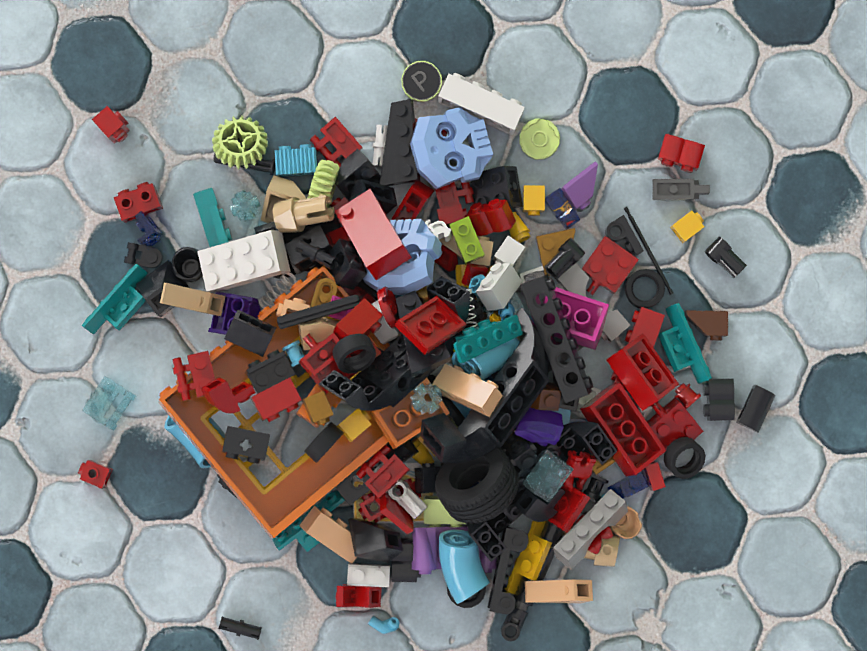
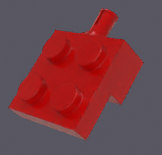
(608, 266)
(320, 360)
(673, 422)

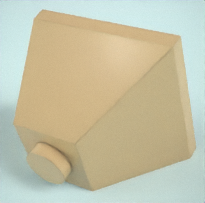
(277, 191)

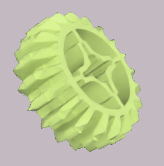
(226, 149)
(324, 180)

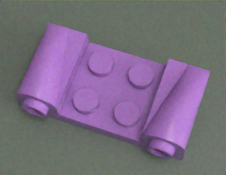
(426, 550)

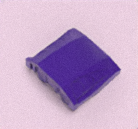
(232, 303)
(540, 426)

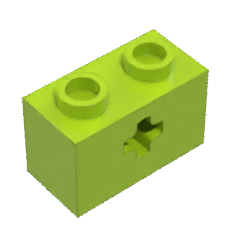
(466, 240)

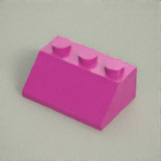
(585, 317)

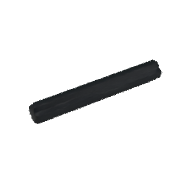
(318, 311)

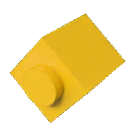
(534, 199)
(688, 226)
(355, 424)

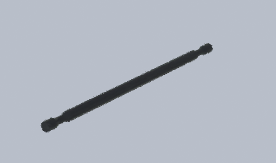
(648, 250)

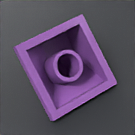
(581, 188)

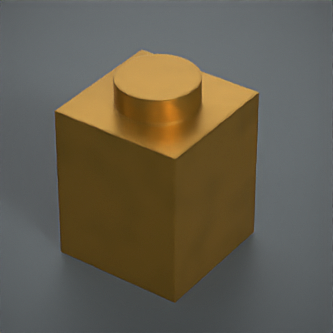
(318, 408)

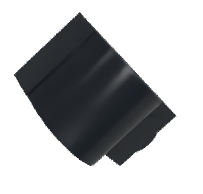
(632, 243)

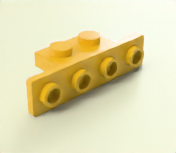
(531, 559)

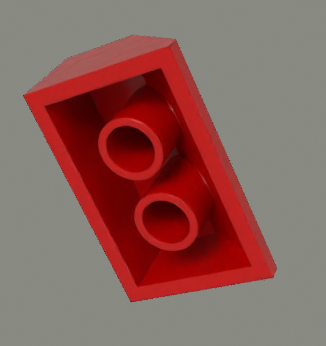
(642, 372)

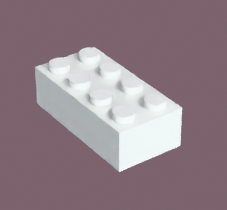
(480, 103)
(244, 261)

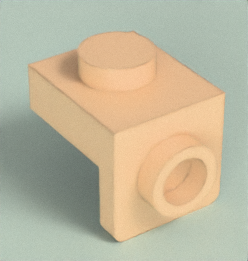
(291, 306)

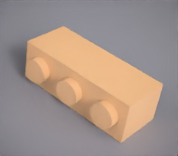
(468, 389)
(329, 532)

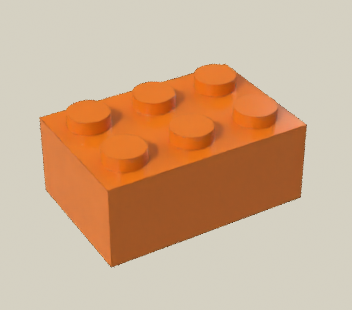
(402, 420)

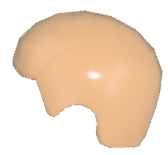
(628, 526)

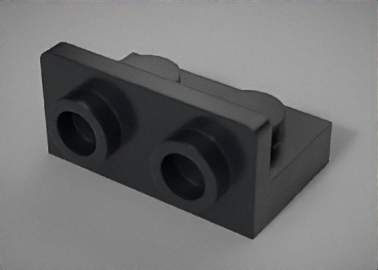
(269, 372)

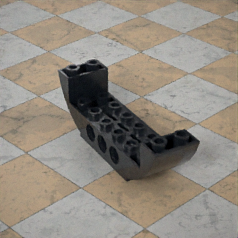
(390, 375)
(519, 383)
(574, 437)

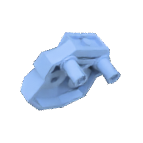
(434, 151)
(412, 274)

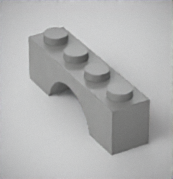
(575, 281)
(604, 513)

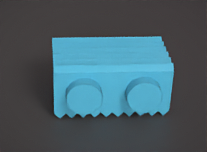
(296, 161)

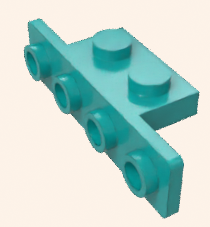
(212, 217)
(119, 303)
(485, 337)
(681, 345)
(294, 531)

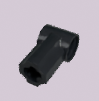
(722, 253)
(568, 255)

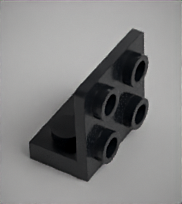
(499, 184)

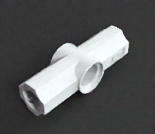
(408, 500)

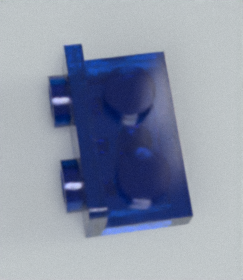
(148, 226)

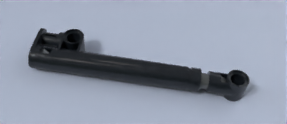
(552, 534)

